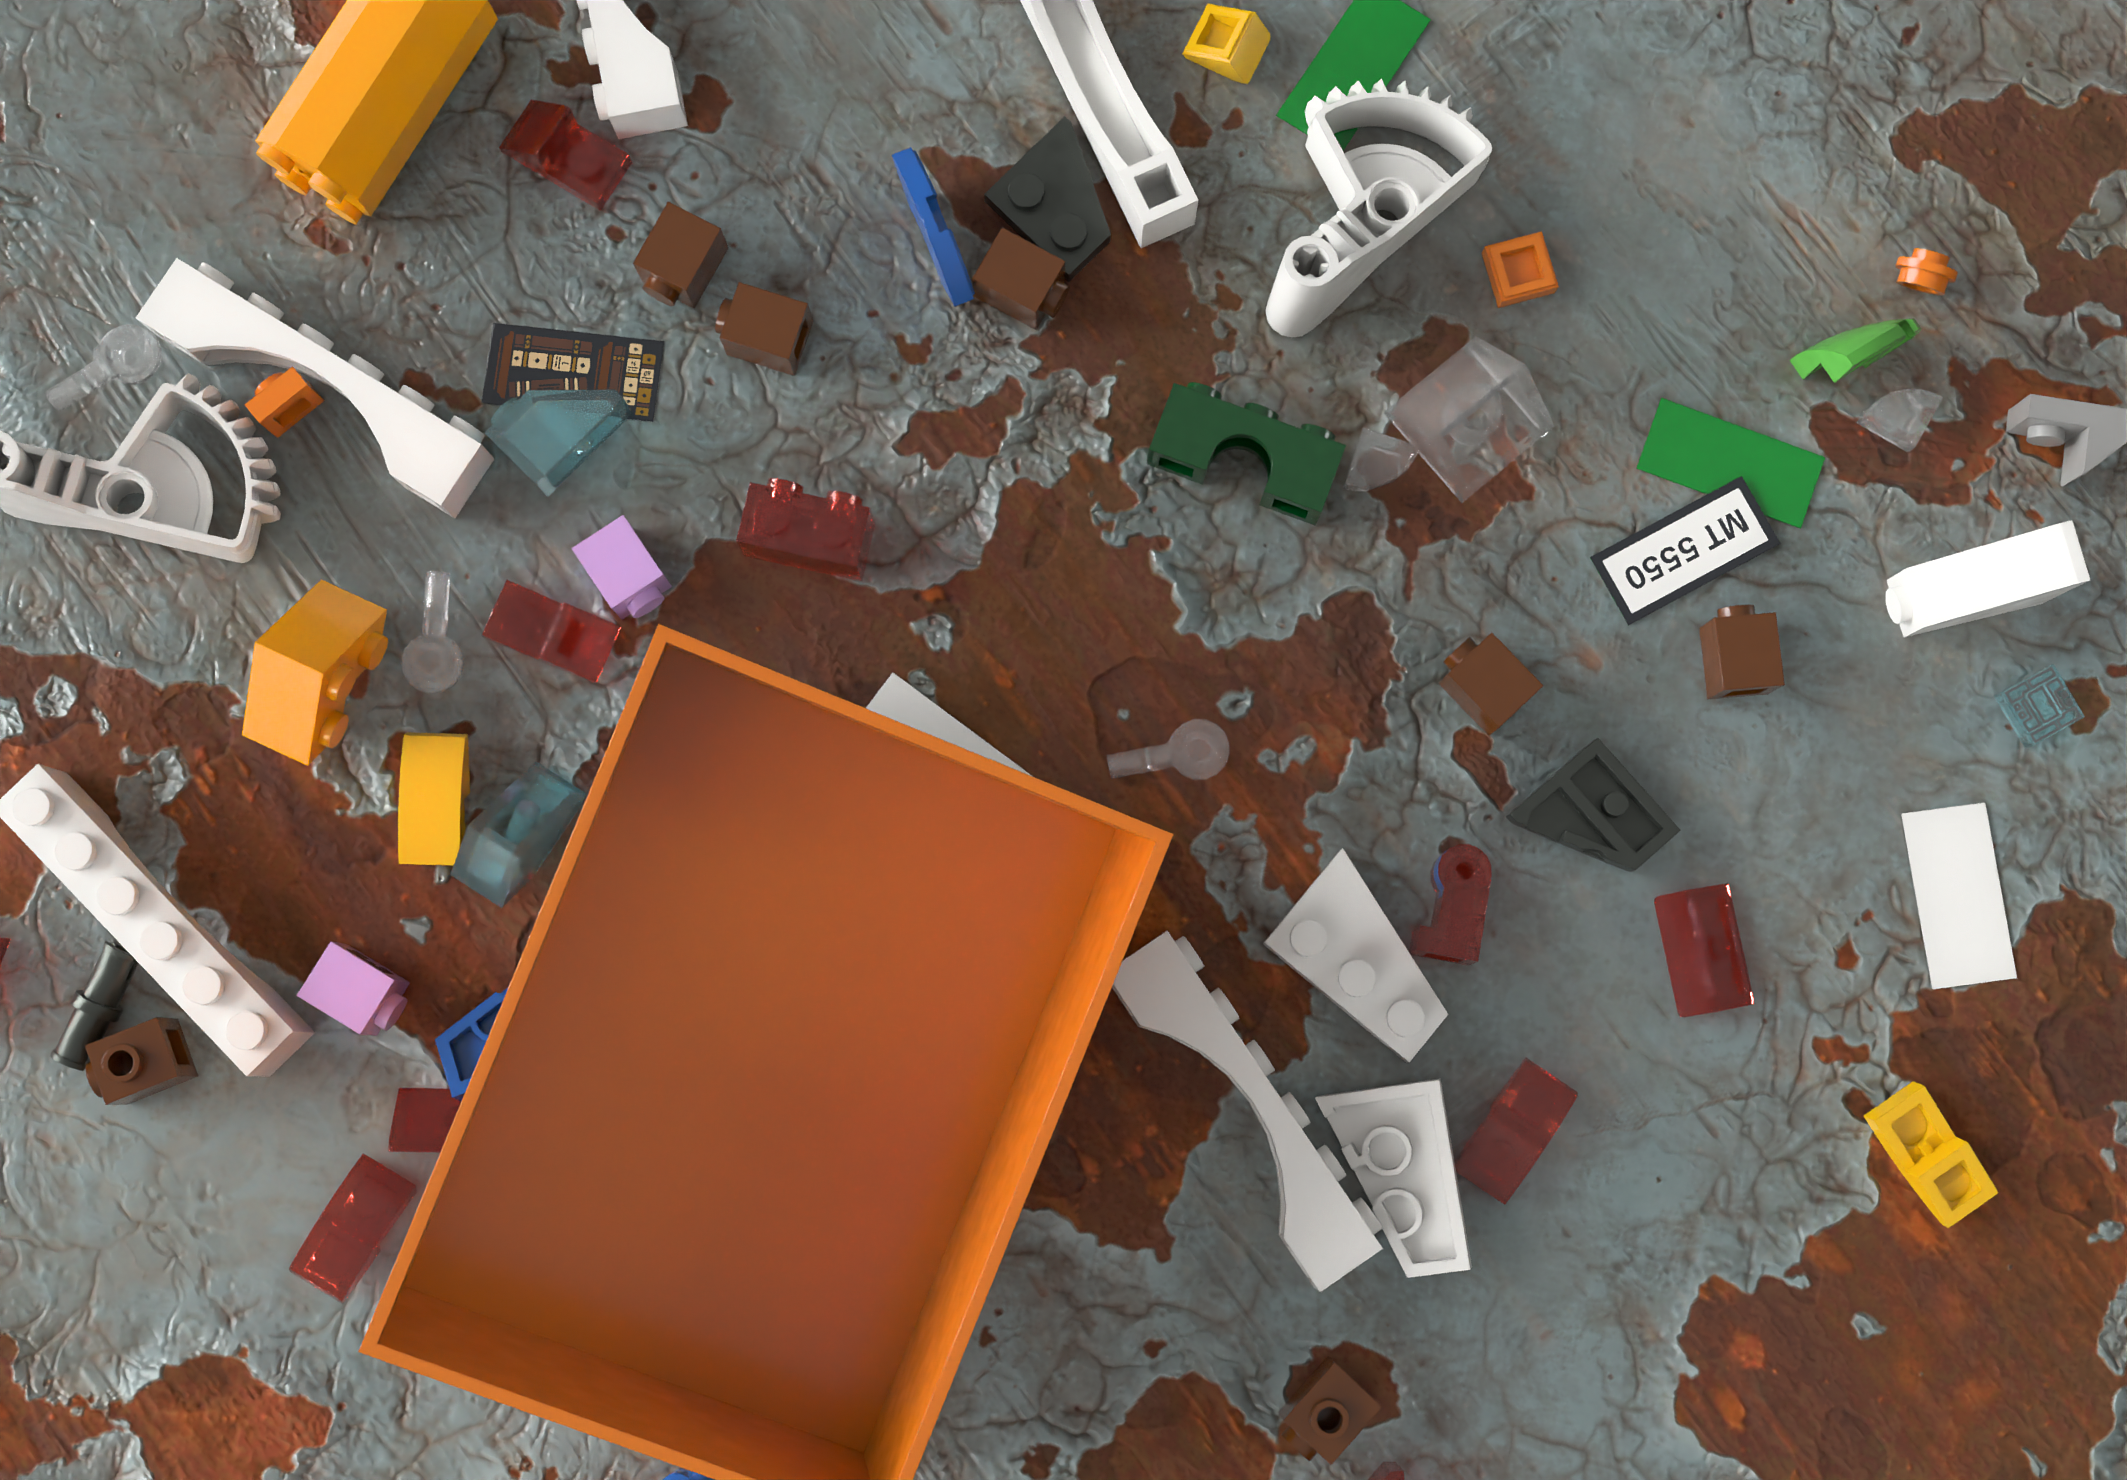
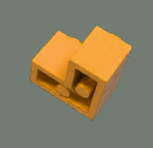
(309, 668)

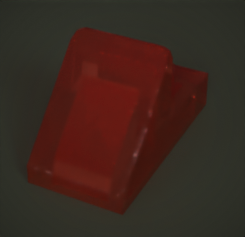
(565, 153)

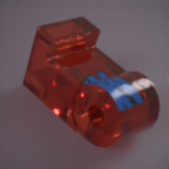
(1460, 906)

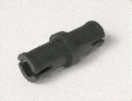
(95, 1005)

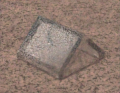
(1472, 416)

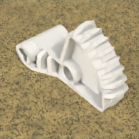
(1345, 250)
(176, 488)

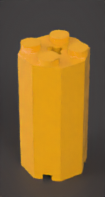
(371, 97)

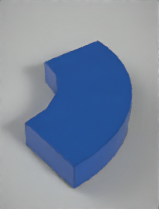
(938, 238)

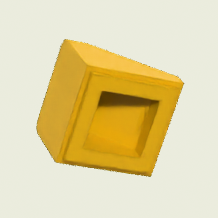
(1228, 42)

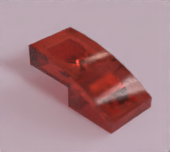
(551, 631)
(1515, 1130)
(352, 1228)

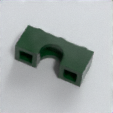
(1202, 426)

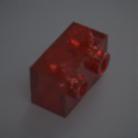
(805, 529)

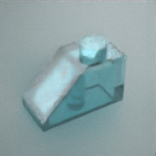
(555, 431)
(516, 834)

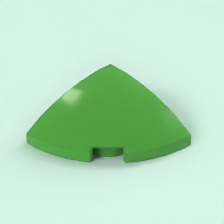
(1855, 348)

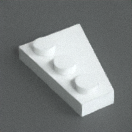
(1357, 959)
(1407, 1168)

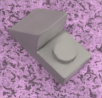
(2087, 429)

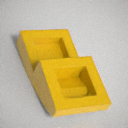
(432, 797)
(1930, 1155)

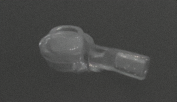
(124, 354)
(433, 659)
(1195, 749)

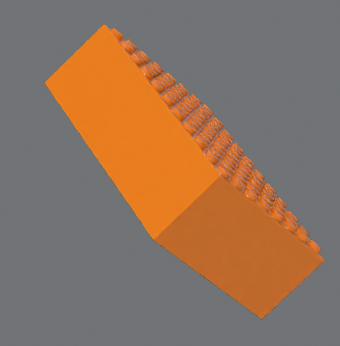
(766, 1082)

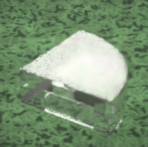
(1901, 416)
(1378, 461)

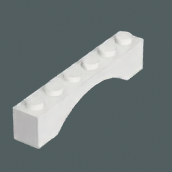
(636, 70)
(1117, 125)
(219, 327)
(101, 870)
(1316, 1216)

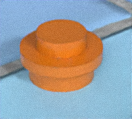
(1925, 272)

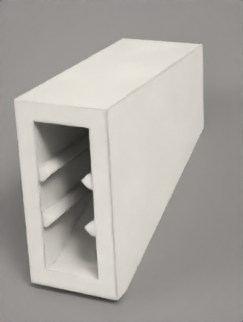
(1987, 580)

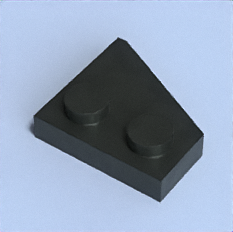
(1053, 200)
(1597, 811)

